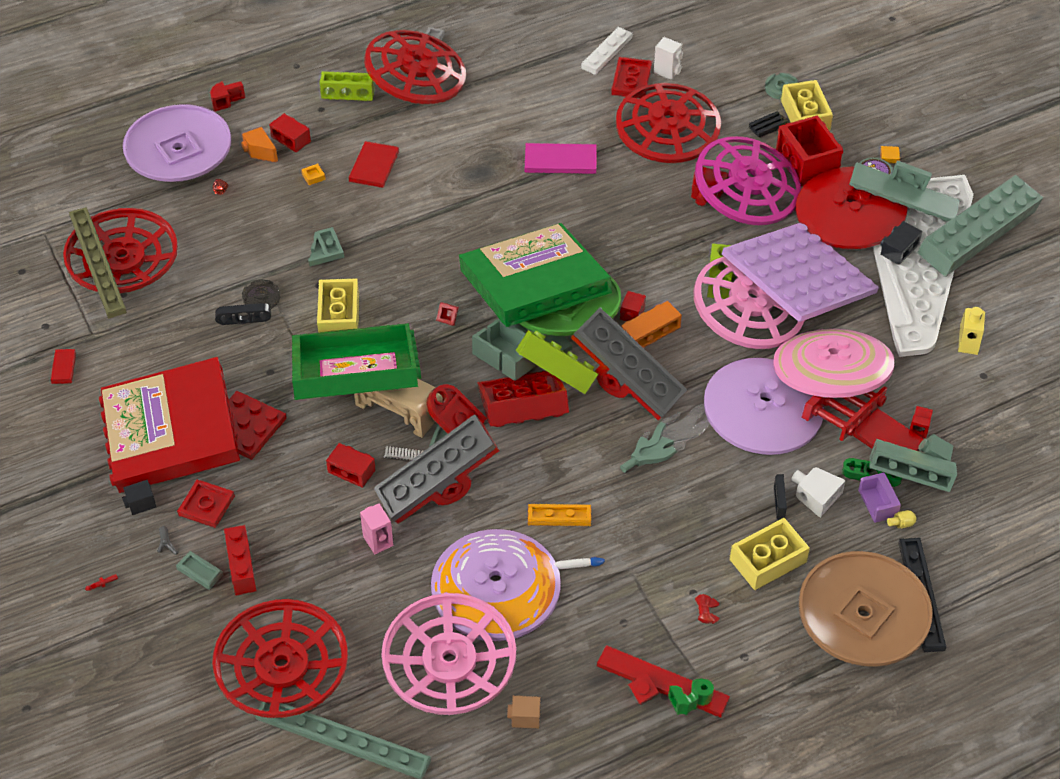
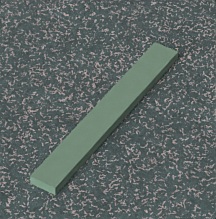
(351, 741)

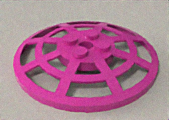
(748, 185)

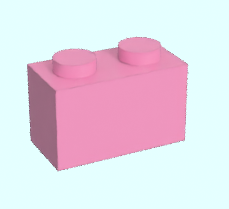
(376, 528)

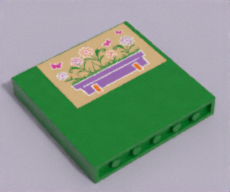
(534, 274)

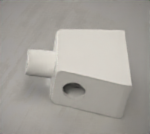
(818, 489)

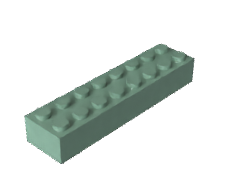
(979, 225)

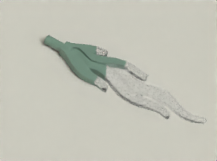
(666, 435)

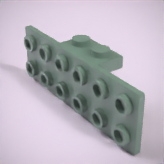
(907, 187)

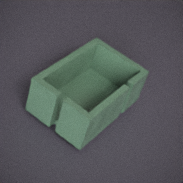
(498, 348)

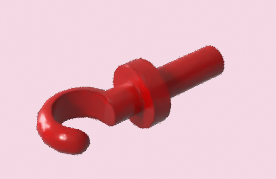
(101, 582)

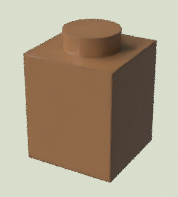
(524, 712)

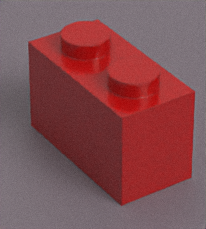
(290, 132)
(351, 465)

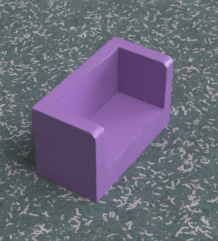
(879, 497)

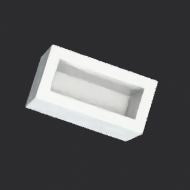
(668, 58)

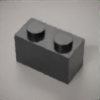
(900, 242)

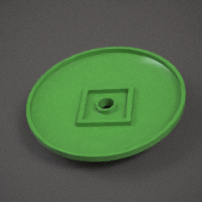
(570, 319)

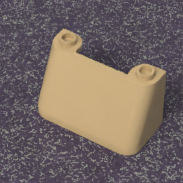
(407, 402)

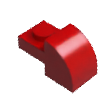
(224, 94)

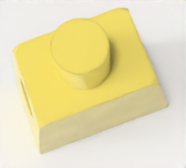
(972, 321)

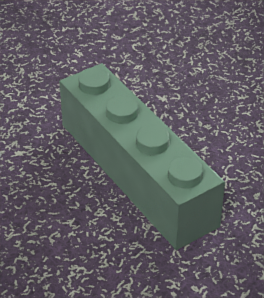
(913, 465)

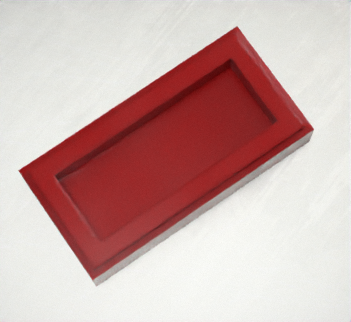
(63, 366)

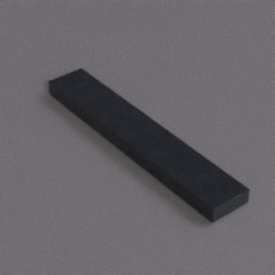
(914, 559)

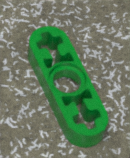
(856, 474)

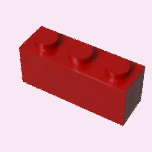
(240, 560)

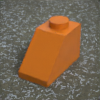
(259, 145)

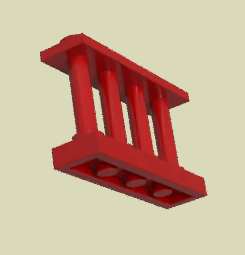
(815, 405)

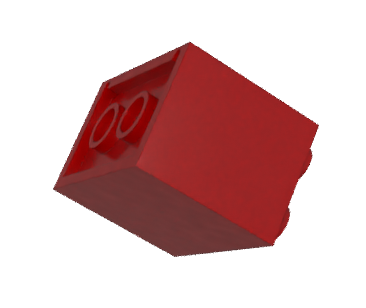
(809, 147)

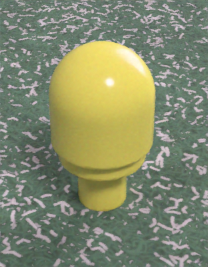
(902, 519)

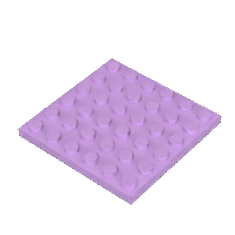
(800, 271)

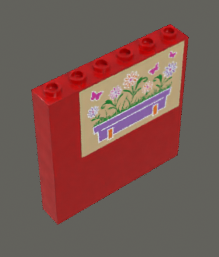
(168, 424)

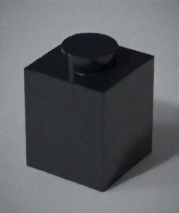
(139, 497)

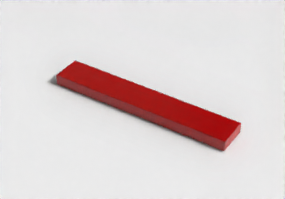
(633, 668)

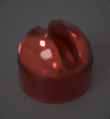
(219, 186)

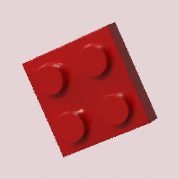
(206, 503)

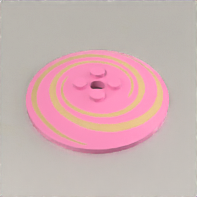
(833, 363)

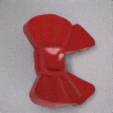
(705, 602)

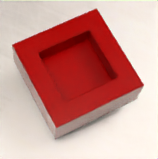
(643, 688)

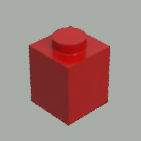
(632, 306)

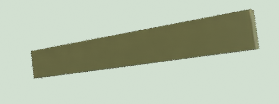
(97, 263)

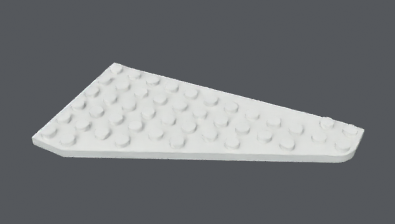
(915, 289)

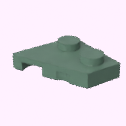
(325, 247)

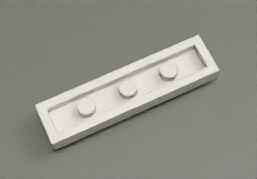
(606, 50)

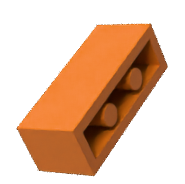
(653, 324)

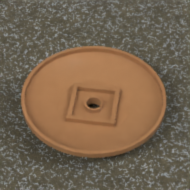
(869, 582)

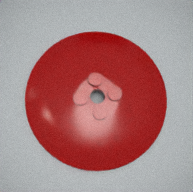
(845, 224)

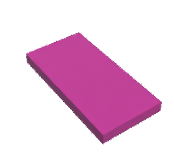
(560, 158)

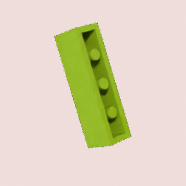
(557, 362)

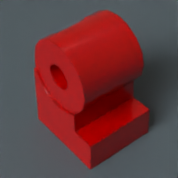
(921, 418)

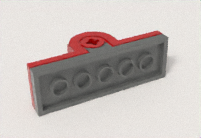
(627, 365)
(438, 471)

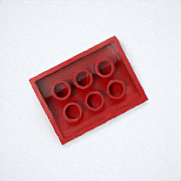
(527, 398)

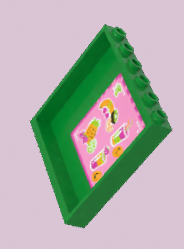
(354, 361)

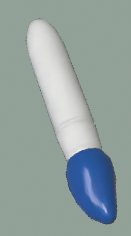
(576, 563)

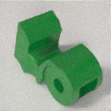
(700, 694)

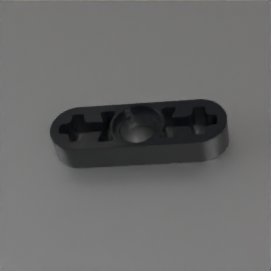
(228, 319)

